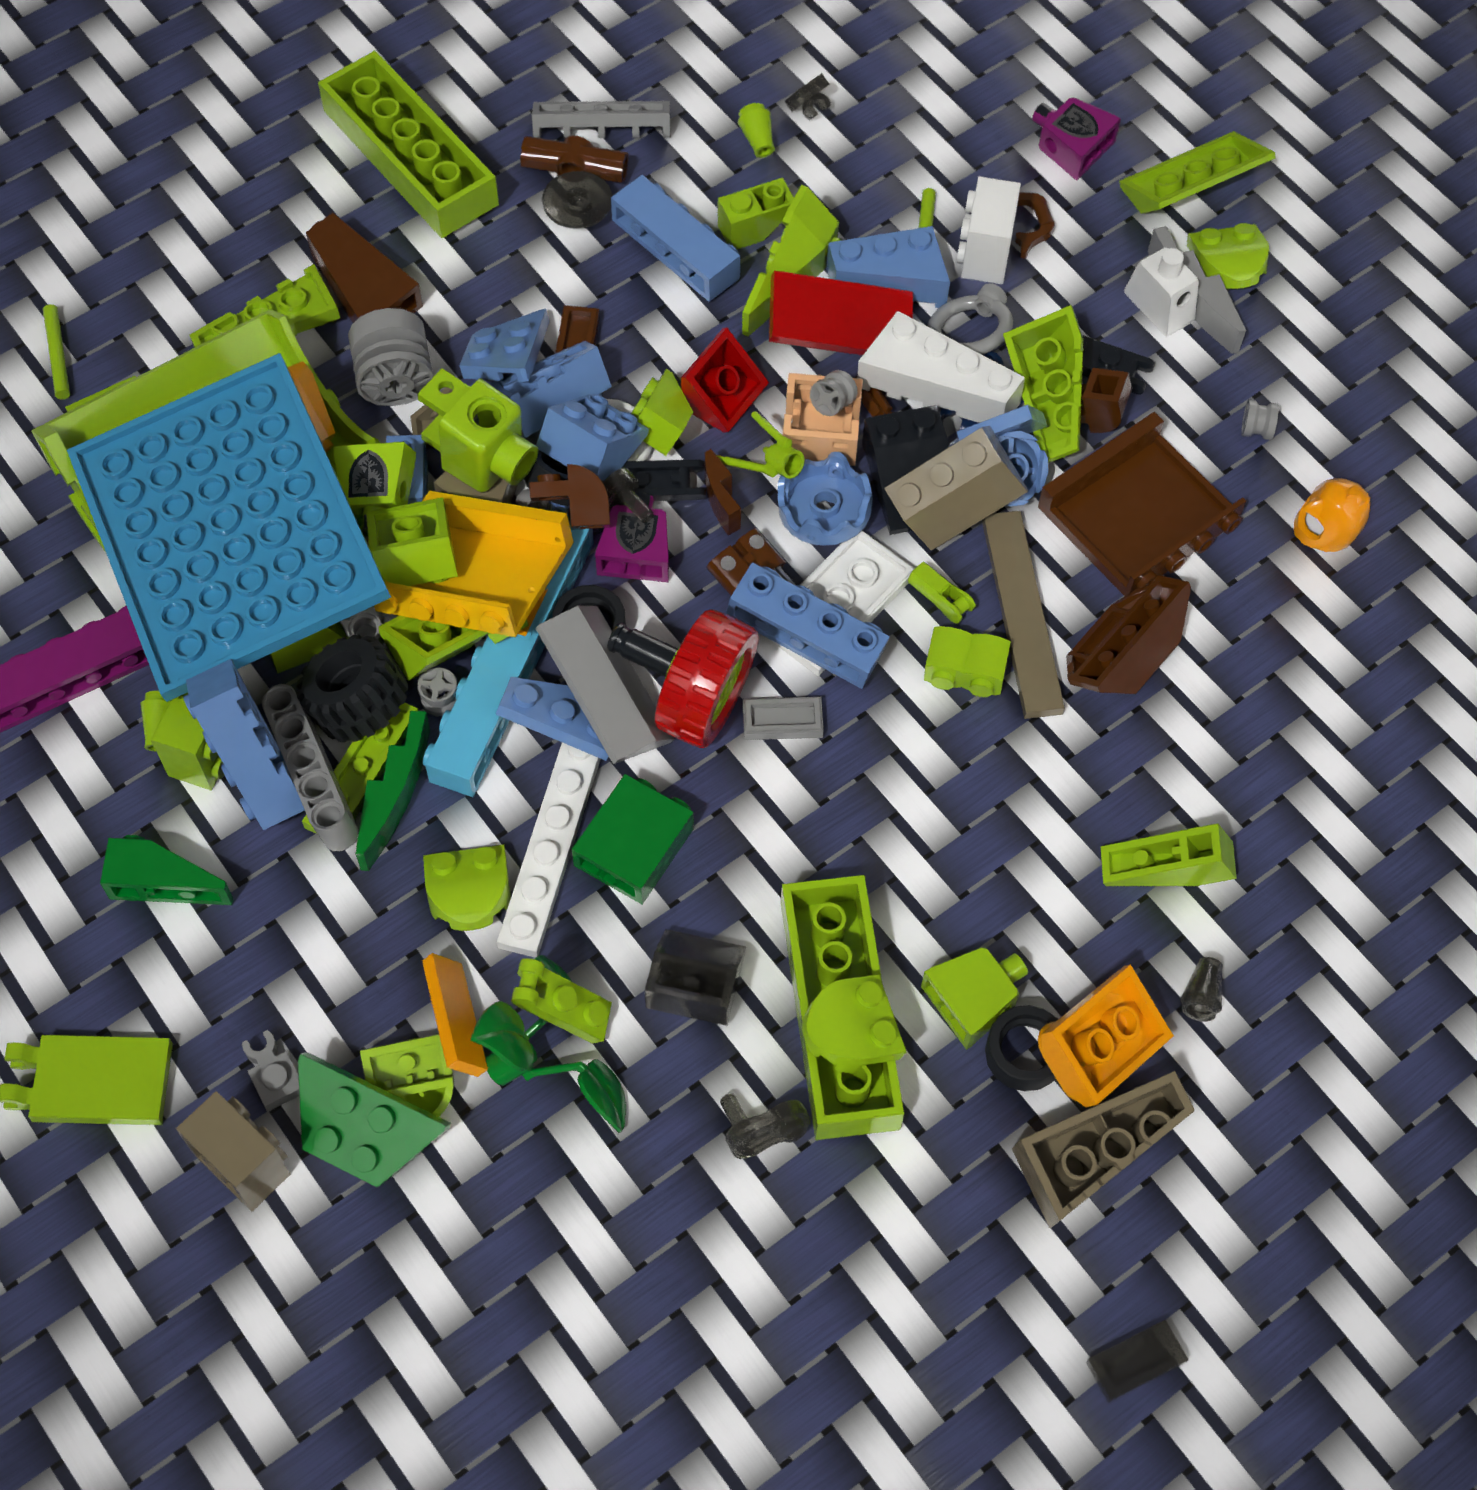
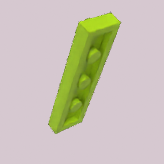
(367, 761)

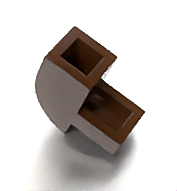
(1104, 399)
(585, 492)

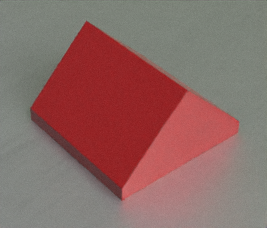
(722, 382)

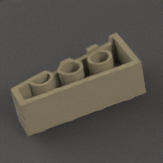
(1089, 1149)

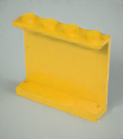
(501, 562)

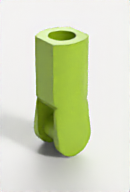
(938, 589)

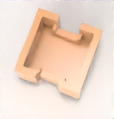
(817, 433)

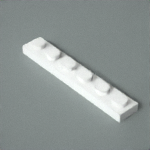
(548, 852)

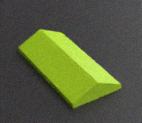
(1194, 171)

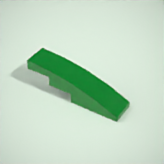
(388, 799)

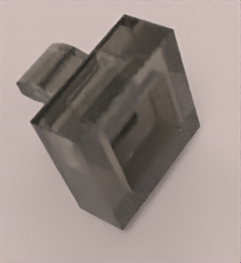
(808, 95)

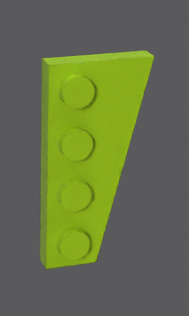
(303, 301)

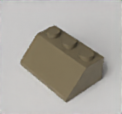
(957, 488)

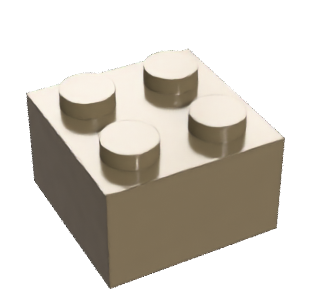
(235, 1149)

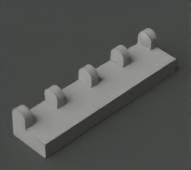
(601, 115)

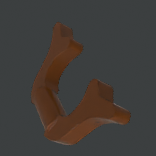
(1039, 205)

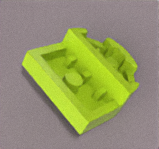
(1233, 253)
(467, 886)
(853, 1024)
(411, 1071)

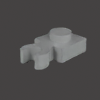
(274, 1075)

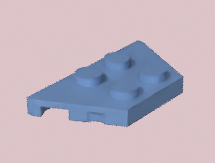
(506, 348)

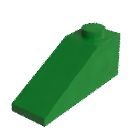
(148, 872)

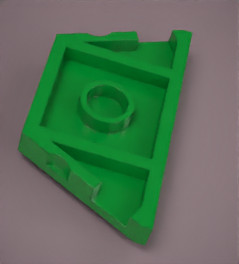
(360, 1123)

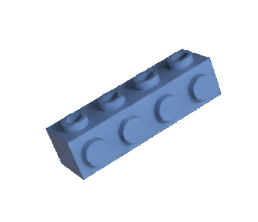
(676, 237)
(807, 624)

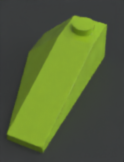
(800, 251)
(1051, 361)

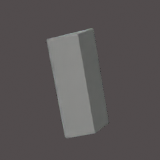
(603, 683)

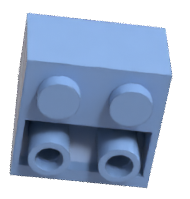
(590, 434)

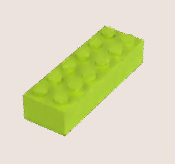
(409, 144)
(828, 941)

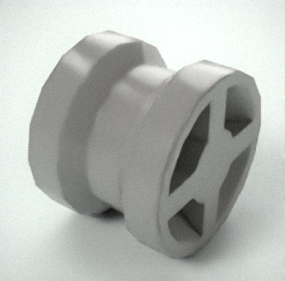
(833, 392)
(1260, 419)
(434, 683)

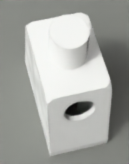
(1164, 290)

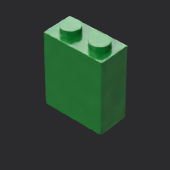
(633, 838)

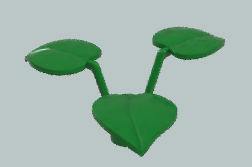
(513, 1055)

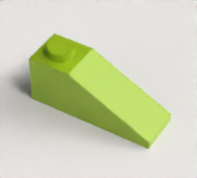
(1171, 859)

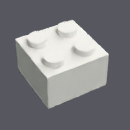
(988, 229)

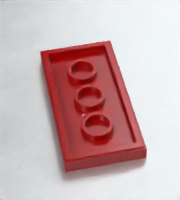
(831, 312)

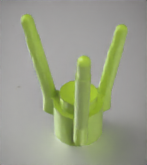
(779, 457)

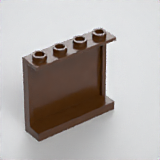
(1138, 507)

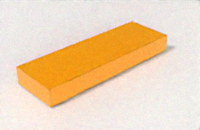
(454, 1014)

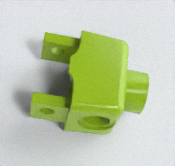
(474, 451)

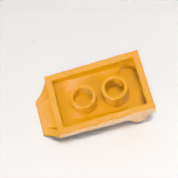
(1103, 1038)

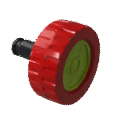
(700, 675)

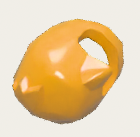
(1340, 508)

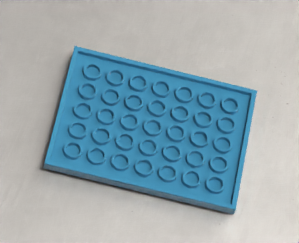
(226, 525)

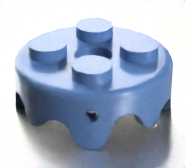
(831, 482)

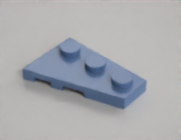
(550, 711)

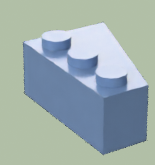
(893, 260)
(554, 381)

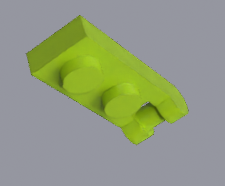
(561, 1001)

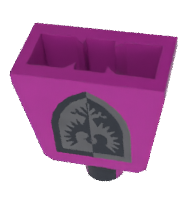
(1075, 134)
(634, 547)

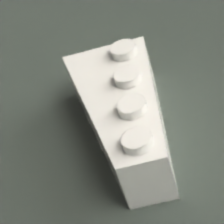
(938, 371)

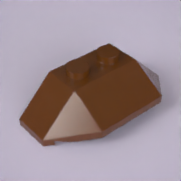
(1131, 638)

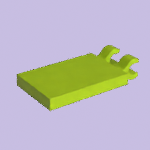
(91, 1079)

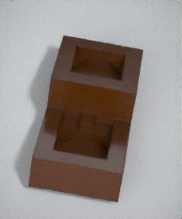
(719, 492)

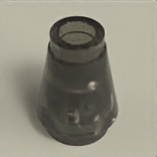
(1203, 991)

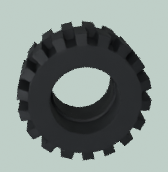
(352, 688)

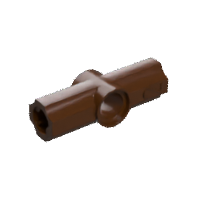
(574, 155)

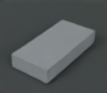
(782, 718)

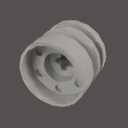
(390, 356)

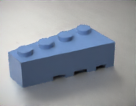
(243, 743)

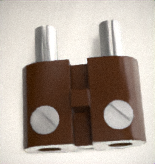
(735, 560)

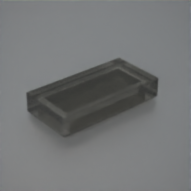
(1137, 1361)

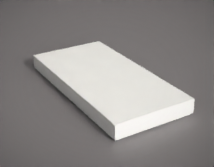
(859, 578)

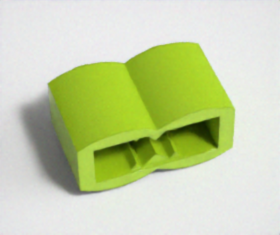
(966, 661)

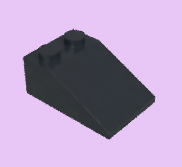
(897, 446)

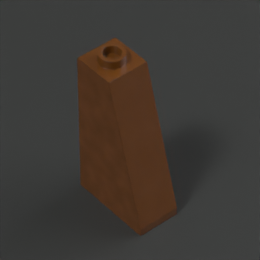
(360, 272)

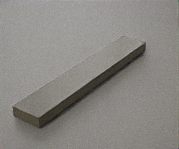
(1023, 615)

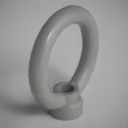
(988, 301)

